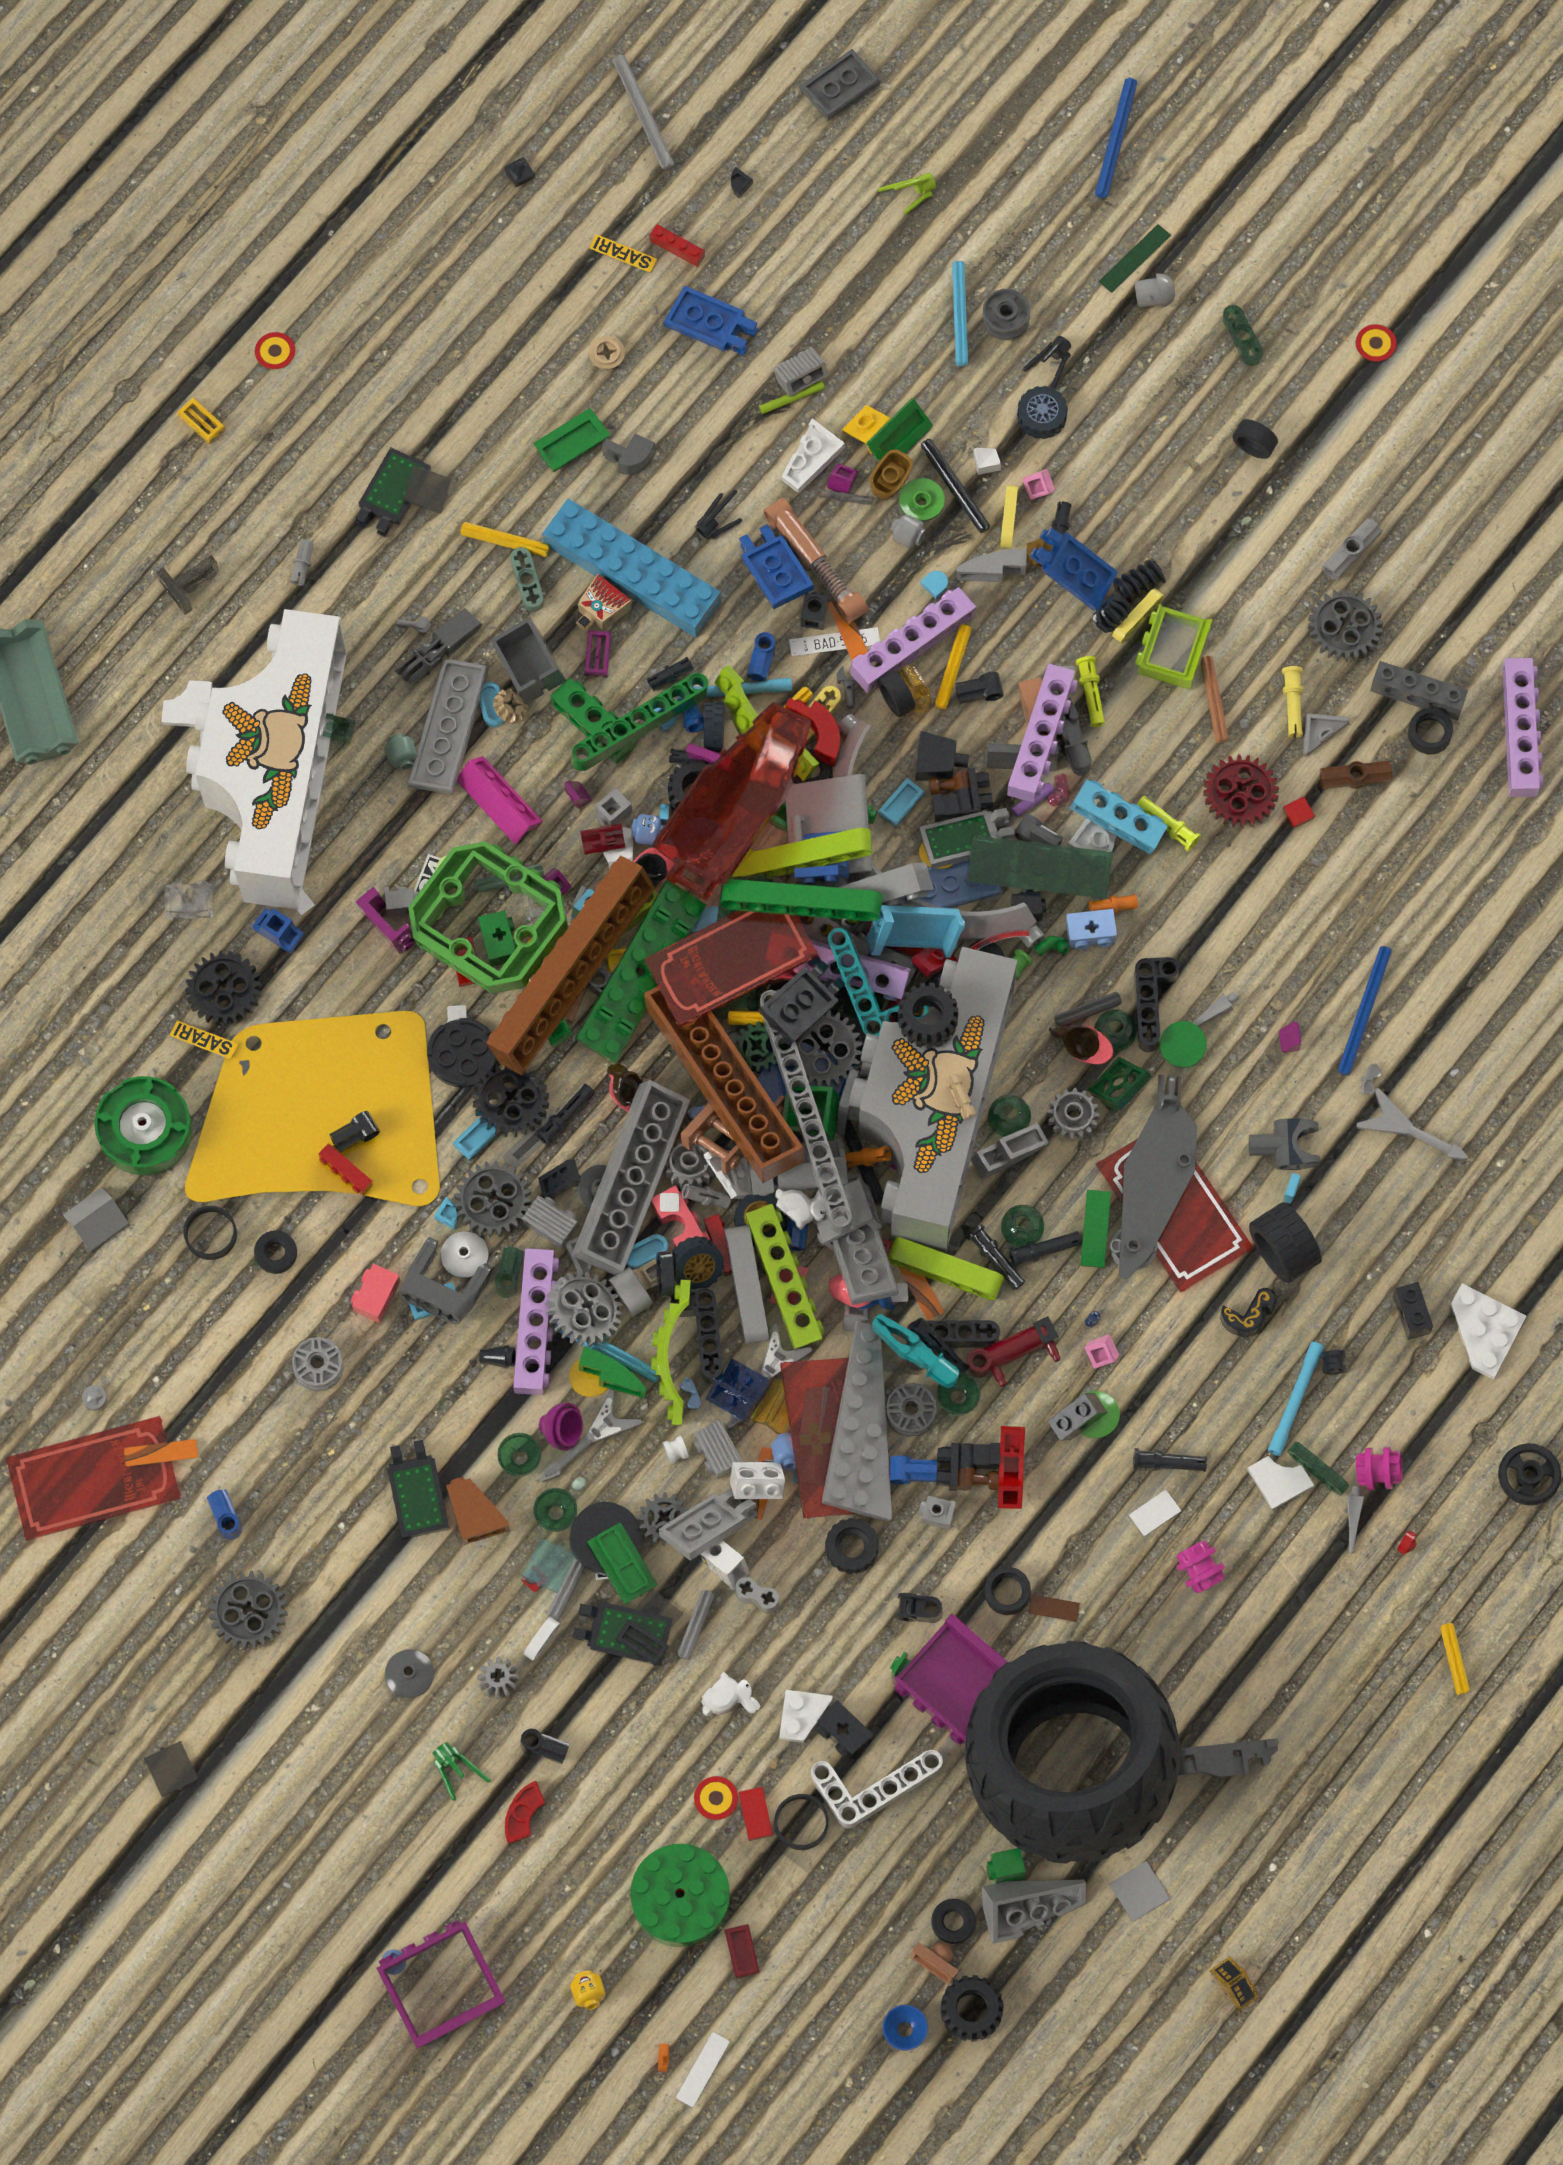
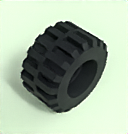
(682, 778)
(931, 997)
(978, 1987)

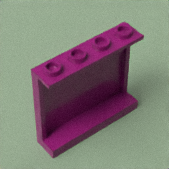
(949, 1676)

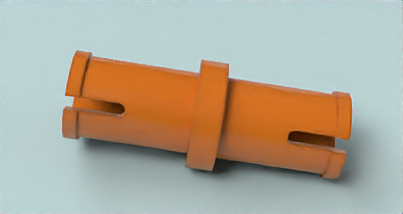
(1115, 903)
(868, 1156)

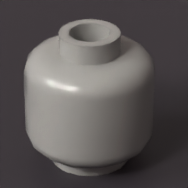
(908, 531)

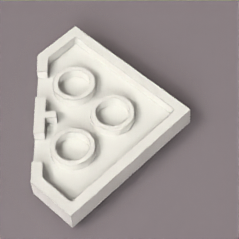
(1485, 1328)

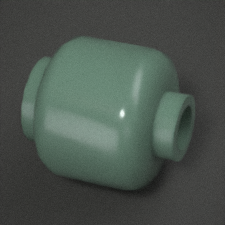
(400, 751)

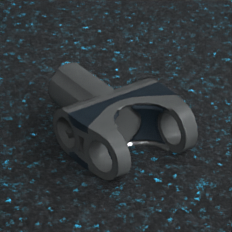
(1284, 1144)

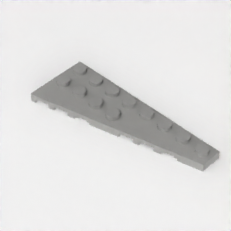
(859, 1454)

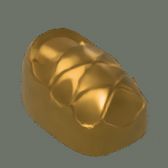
(890, 474)

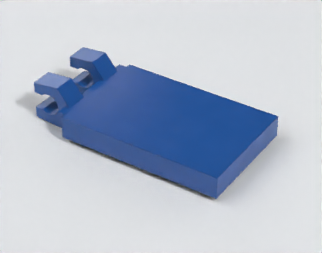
(710, 321)
(1075, 567)
(775, 568)

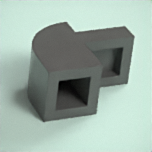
(630, 459)

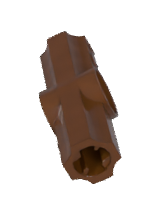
(1341, 775)

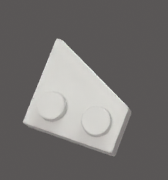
(737, 1181)
(801, 1714)

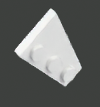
(813, 455)
(1094, 836)

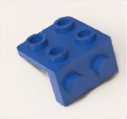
(829, 873)

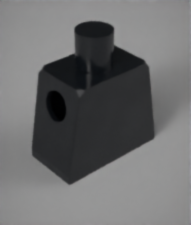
(938, 757)

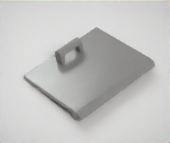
(828, 807)

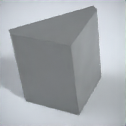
(96, 1219)

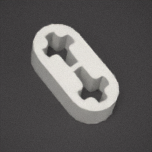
(541, 1639)

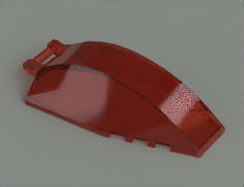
(734, 801)

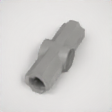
(1343, 558)

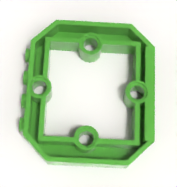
(527, 956)

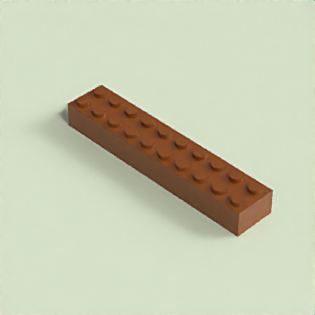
(570, 965)
(730, 1089)

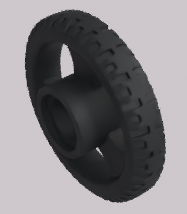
(1513, 1460)

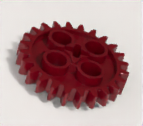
(1229, 775)

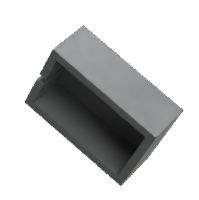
(528, 660)

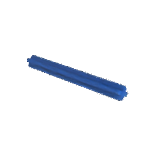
(1116, 138)
(1364, 1010)

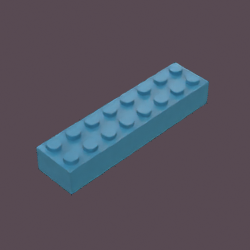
(632, 567)

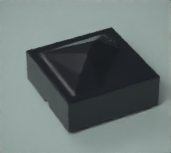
(519, 172)

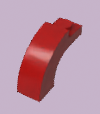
(823, 726)
(1011, 1467)

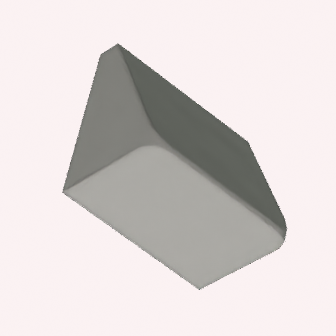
(852, 1315)

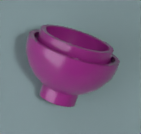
(562, 1426)

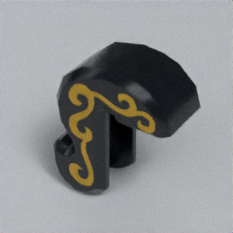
(1253, 1319)

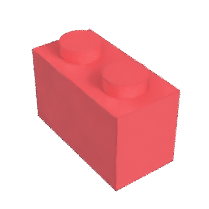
(376, 1292)

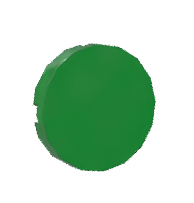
(1183, 1044)

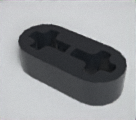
(665, 1274)

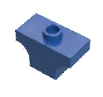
(278, 929)

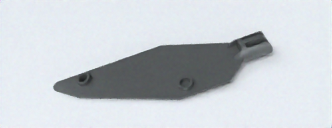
(1156, 1175)

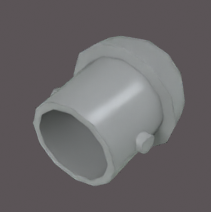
(1155, 291)

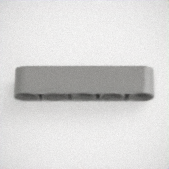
(746, 1284)

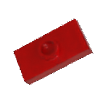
(931, 961)

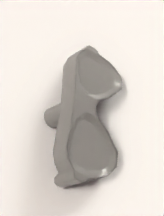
(1368, 1086)

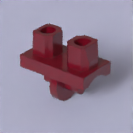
(602, 839)

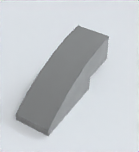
(992, 566)
(1009, 1150)

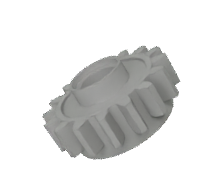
(1073, 1102)
(682, 1173)

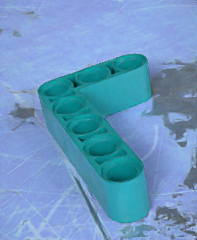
(866, 990)

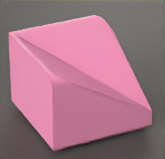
(1038, 484)
(1101, 1351)

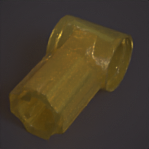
(917, 688)

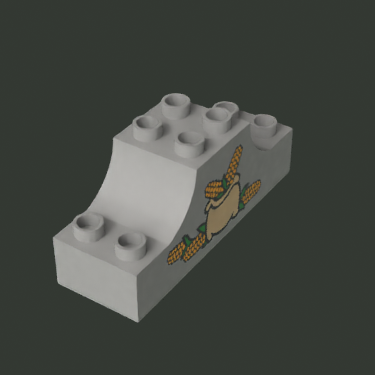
(913, 1108)

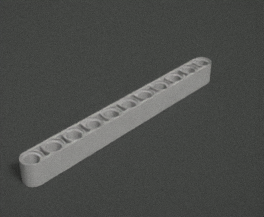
(810, 1122)

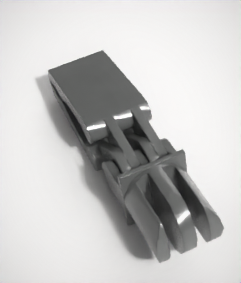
(447, 640)
(1075, 750)

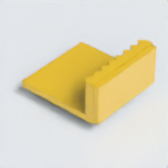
(866, 424)

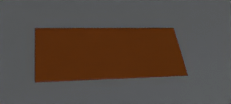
(1054, 1608)

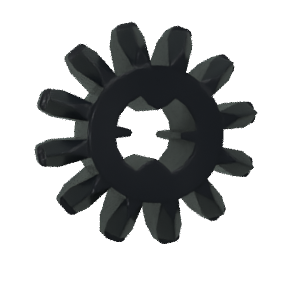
(1111, 613)

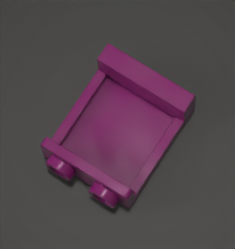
(371, 904)

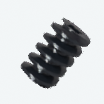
(1139, 579)

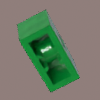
(493, 926)
(1006, 1866)

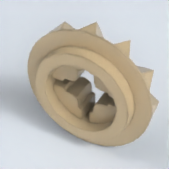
(613, 345)
(505, 711)

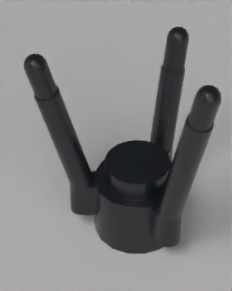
(1056, 349)
(707, 524)

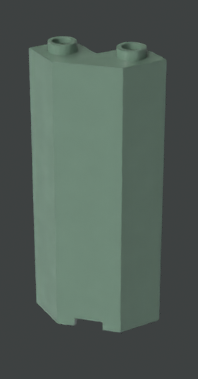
(33, 695)

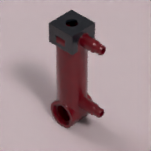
(1038, 1336)

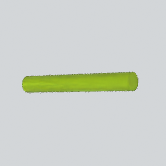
(784, 400)

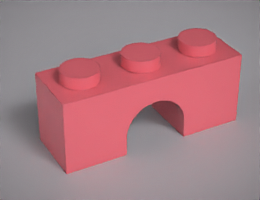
(687, 1218)

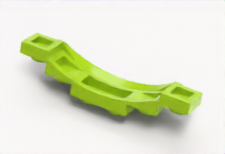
(743, 714)
(660, 1362)

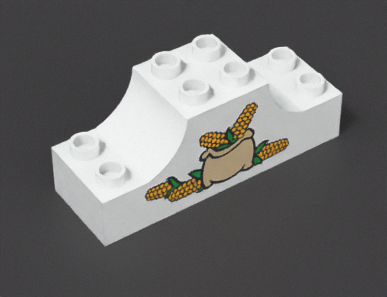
(268, 756)

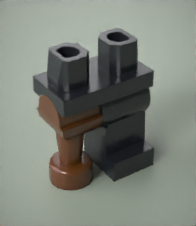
(966, 796)
(964, 1460)

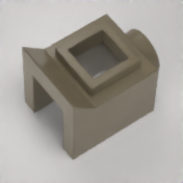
(647, 1276)

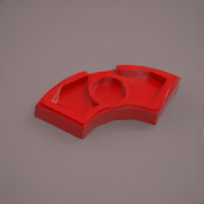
(521, 1812)

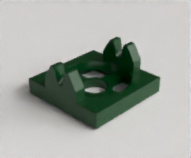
(1113, 1073)

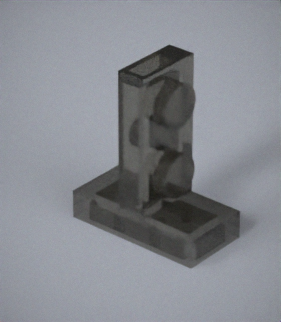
(187, 582)

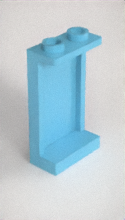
(916, 928)

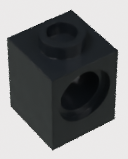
(814, 619)

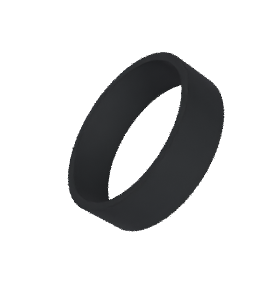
(211, 1256)
(806, 1797)

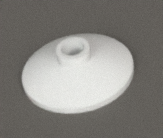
(465, 1265)

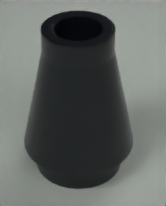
(498, 1356)

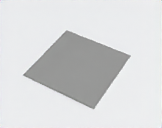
(1139, 1891)

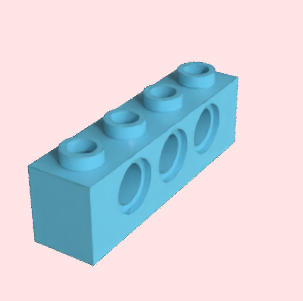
(1123, 828)

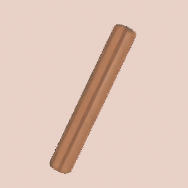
(1214, 699)

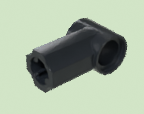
(986, 687)
(360, 1128)
(547, 1746)

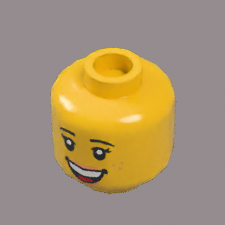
(587, 1990)

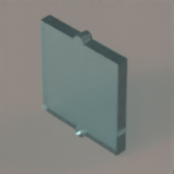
(548, 1565)

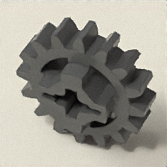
(657, 1511)

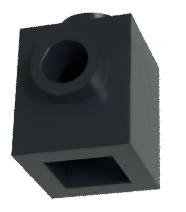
(1033, 901)

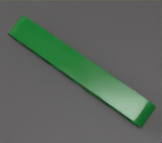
(643, 712)
(802, 900)

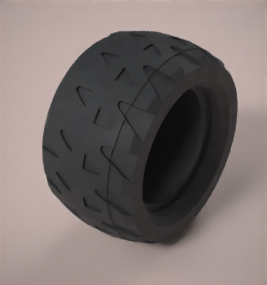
(1056, 1683)

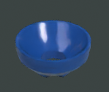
(905, 2014)

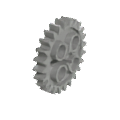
(584, 1308)

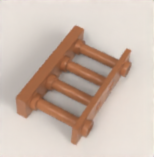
(708, 1119)

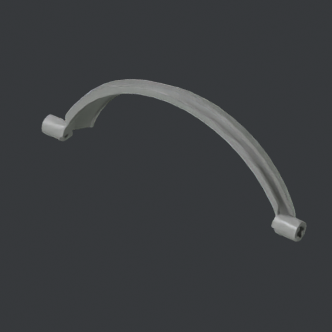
(977, 924)

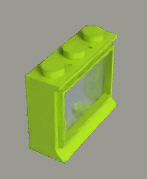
(1173, 647)

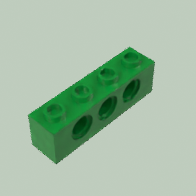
(574, 691)

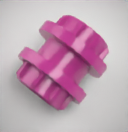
(1379, 1468)
(1200, 1566)

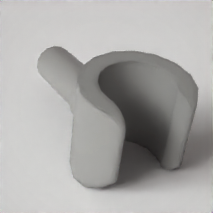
(421, 625)

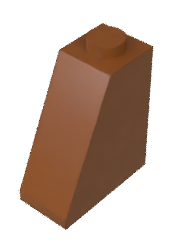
(474, 1512)

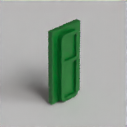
(900, 431)
(571, 440)
(622, 1563)

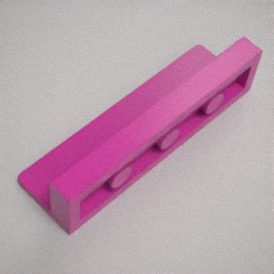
(498, 799)

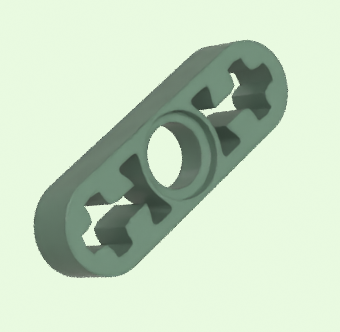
(535, 586)

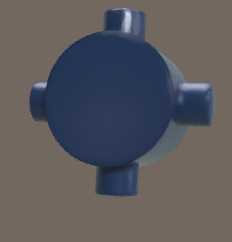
(1092, 1319)

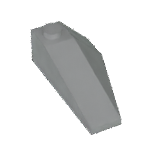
(1019, 1905)

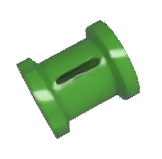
(1023, 961)

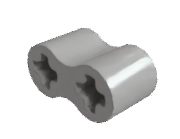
(630, 1292)
(756, 1595)

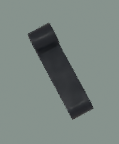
(1150, 1004)
(705, 1335)
(954, 1340)

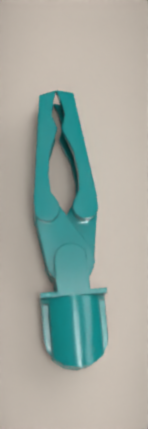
(917, 1352)

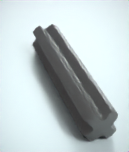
(1088, 1009)

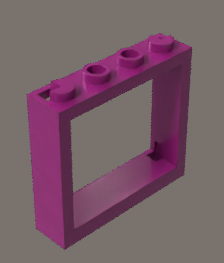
(430, 1941)

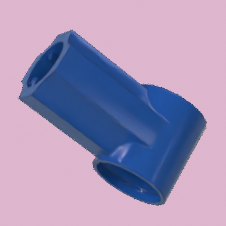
(761, 658)
(797, 1236)
(905, 1470)
(224, 1513)

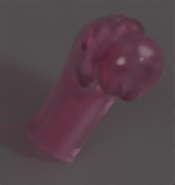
(1062, 791)

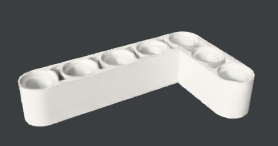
(875, 1791)

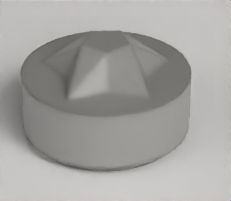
(94, 1397)

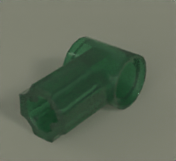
(509, 1270)

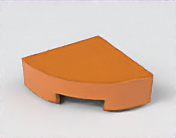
(663, 2057)

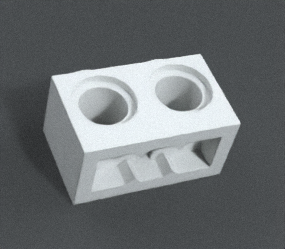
(757, 1480)

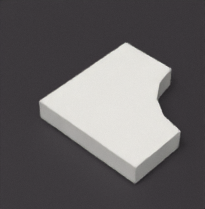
(182, 709)
(1279, 1483)

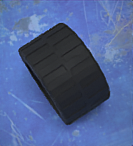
(1285, 1242)

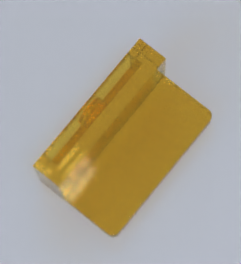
(773, 1409)

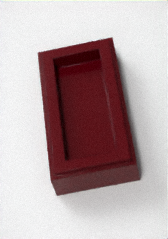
(742, 1951)

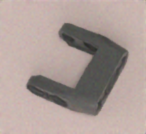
(436, 1297)

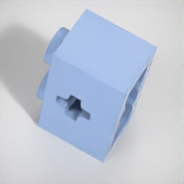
(1102, 924)

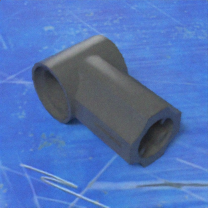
(1032, 830)

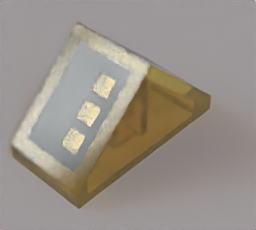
(1234, 1983)

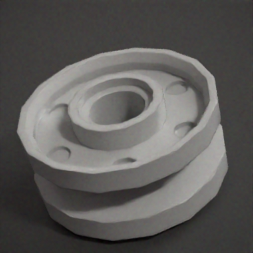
(320, 1378)

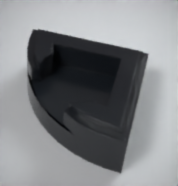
(740, 182)

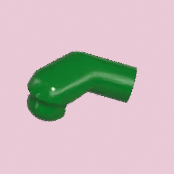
(1054, 943)

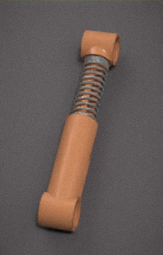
(782, 517)

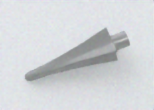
(1219, 1007)
(1354, 1507)

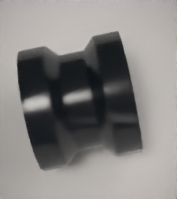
(1333, 1362)

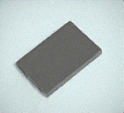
(839, 84)
(1005, 756)

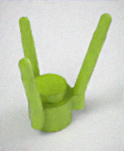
(922, 184)

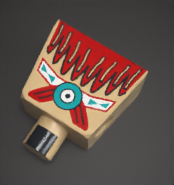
(602, 605)

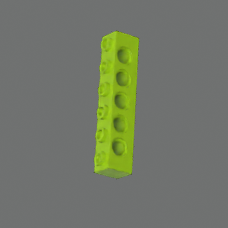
(799, 1336)

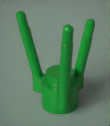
(446, 1756)

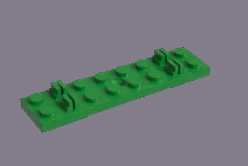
(622, 999)

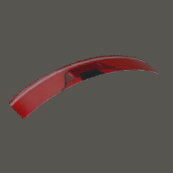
(1014, 933)

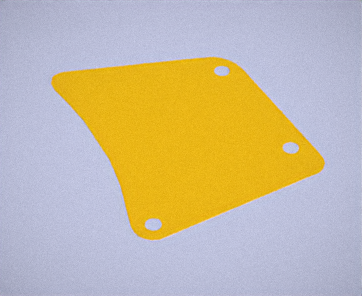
(301, 1088)

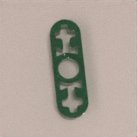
(1243, 325)
(1318, 1468)

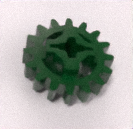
(752, 1053)

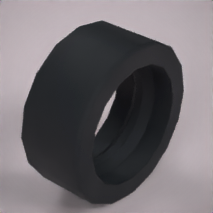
(1255, 438)
(896, 693)
(1430, 714)
(1012, 1573)

